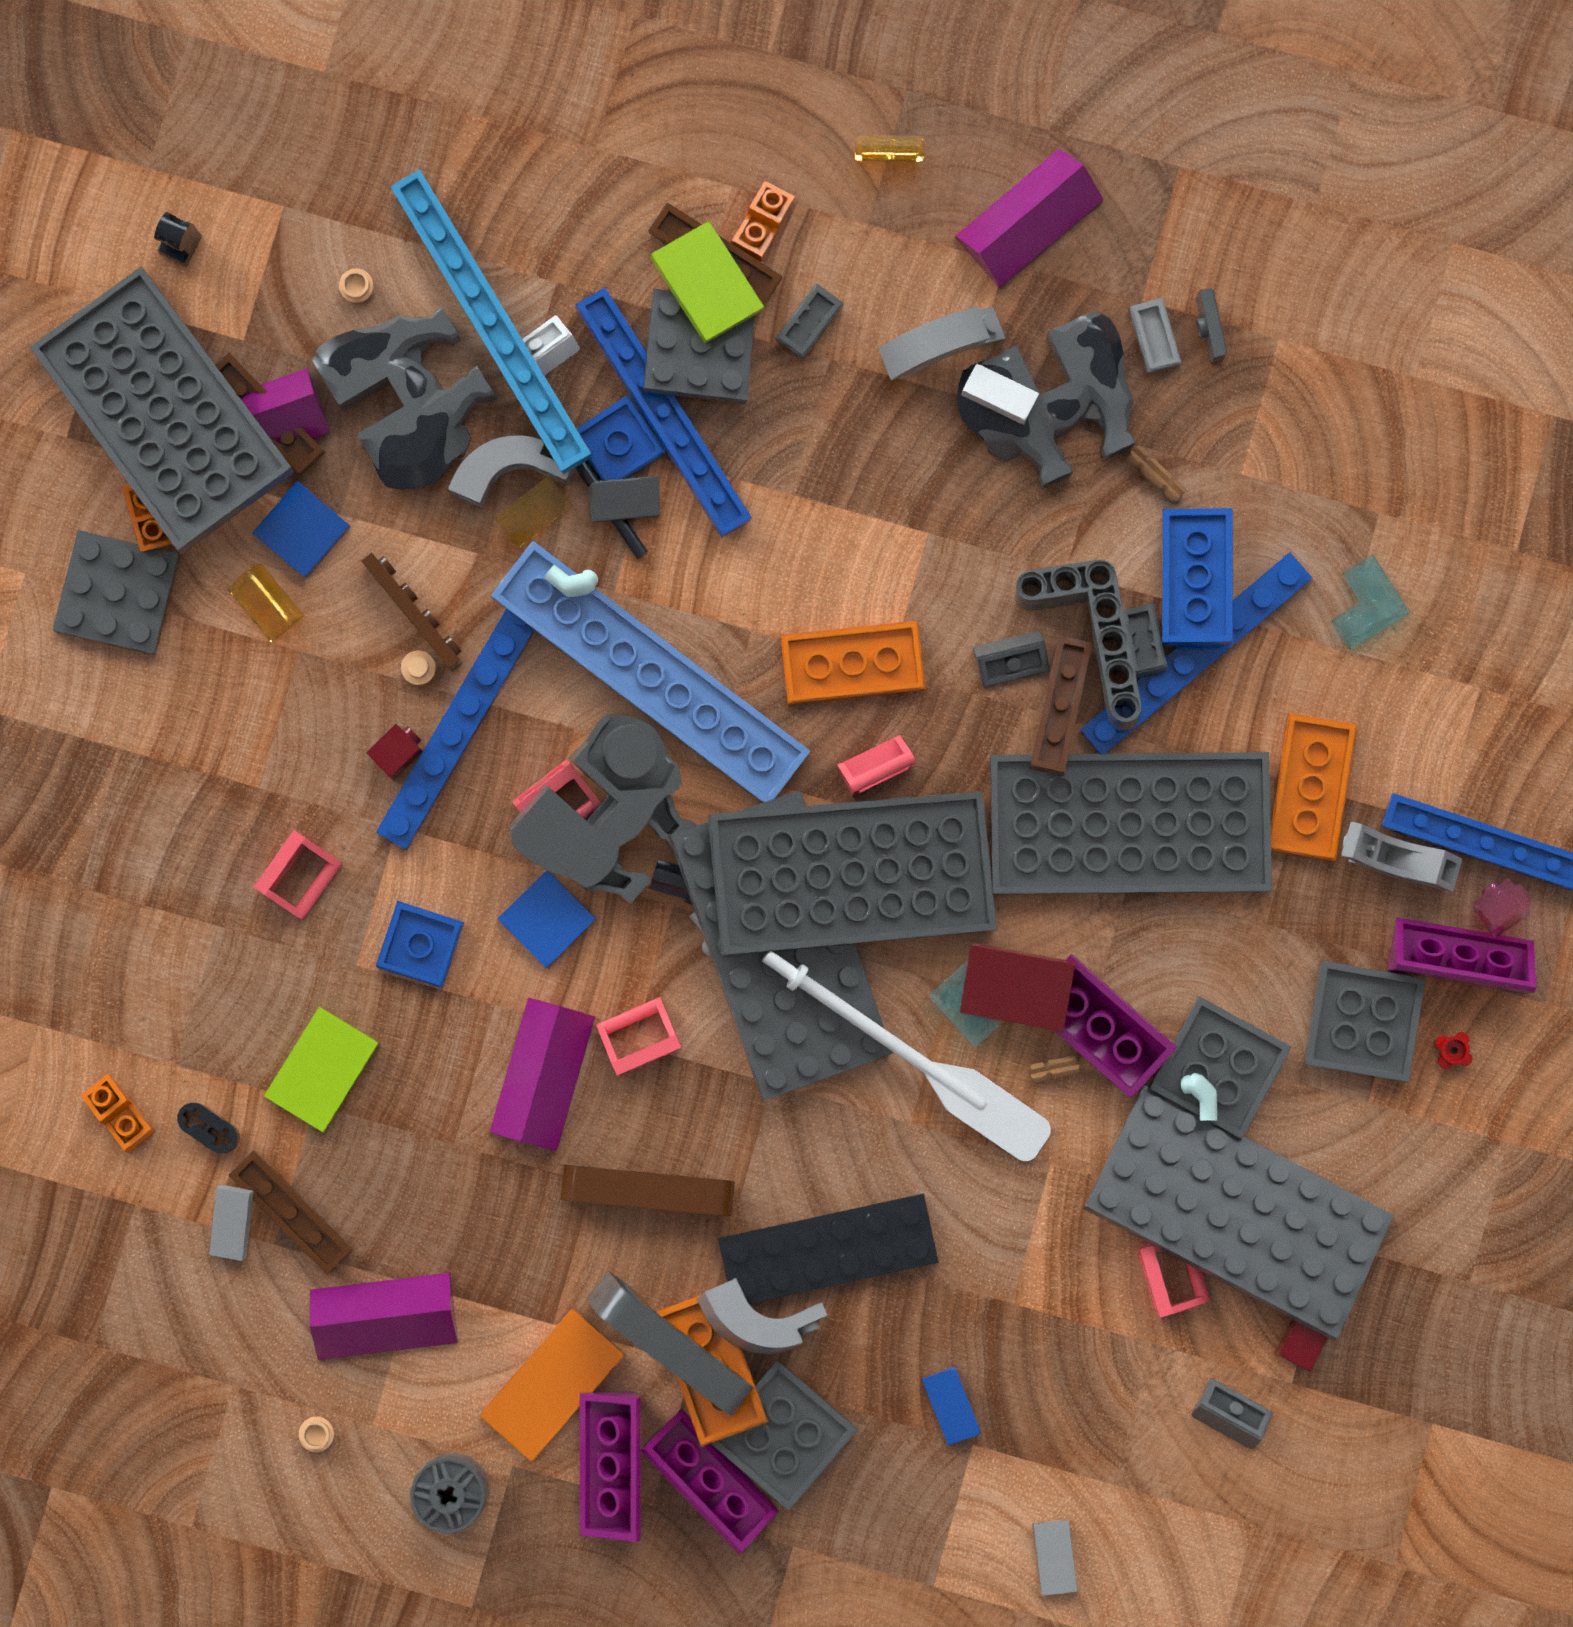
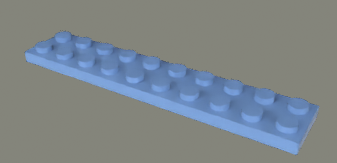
(653, 676)

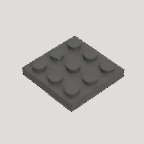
(686, 366)
(116, 593)
(1364, 1021)
(1230, 1056)
(796, 1441)

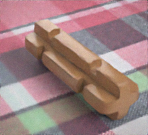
(1156, 474)
(1059, 1068)

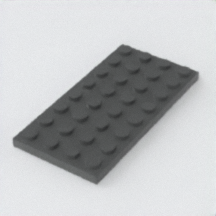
(161, 410)
(1132, 824)
(851, 873)
(783, 1031)
(1239, 1213)

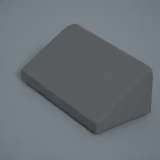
(624, 499)
(1011, 658)
(1232, 1414)

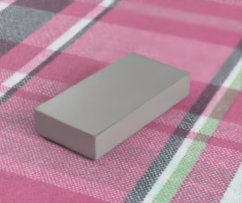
(1155, 335)
(231, 1222)
(1054, 1557)

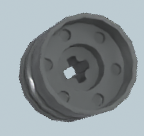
(469, 1487)

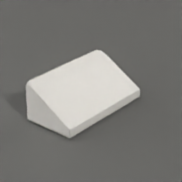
(551, 344)
(999, 394)

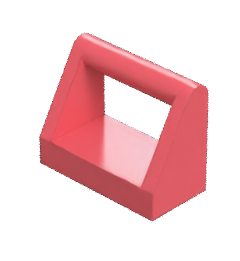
(876, 765)
(555, 780)
(282, 863)
(647, 1054)
(1157, 1287)

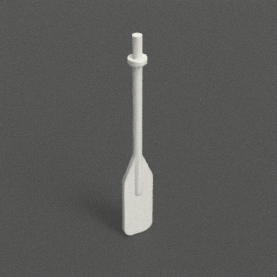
(959, 1089)

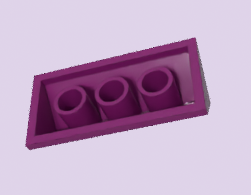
(1030, 217)
(288, 405)
(1463, 956)
(1112, 1032)
(542, 1074)
(383, 1316)
(610, 1465)
(709, 1482)

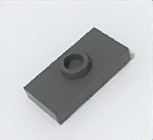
(809, 321)
(1210, 326)
(1145, 640)

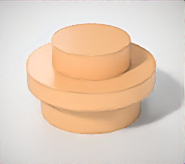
(356, 285)
(418, 667)
(316, 1434)

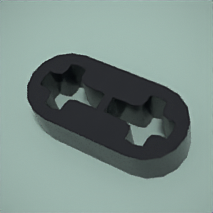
(212, 1120)

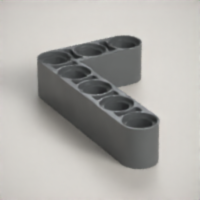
(1101, 628)
(668, 1345)

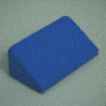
(951, 1405)

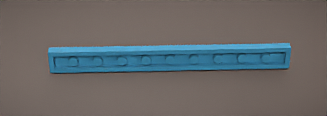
(491, 322)

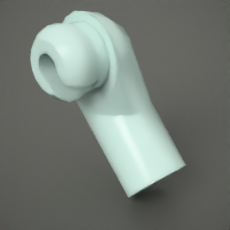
(572, 585)
(1204, 1092)

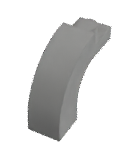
(939, 340)
(496, 458)
(1400, 858)
(748, 1330)

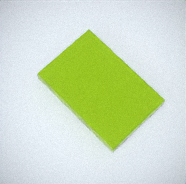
(706, 282)
(321, 1069)

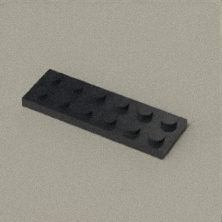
(830, 1249)

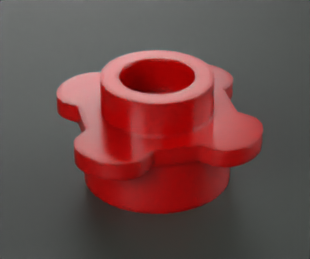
(1462, 1055)

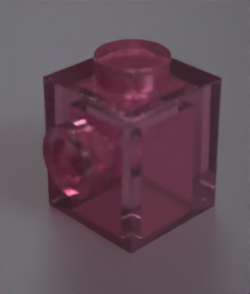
(1502, 906)

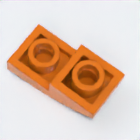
(763, 220)
(146, 529)
(117, 1113)

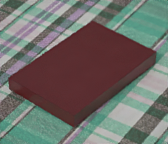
(1017, 987)

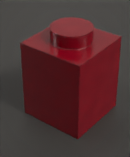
(395, 750)
(1301, 1345)

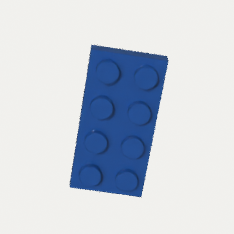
(1197, 577)

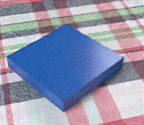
(620, 441)
(301, 529)
(546, 919)
(419, 944)

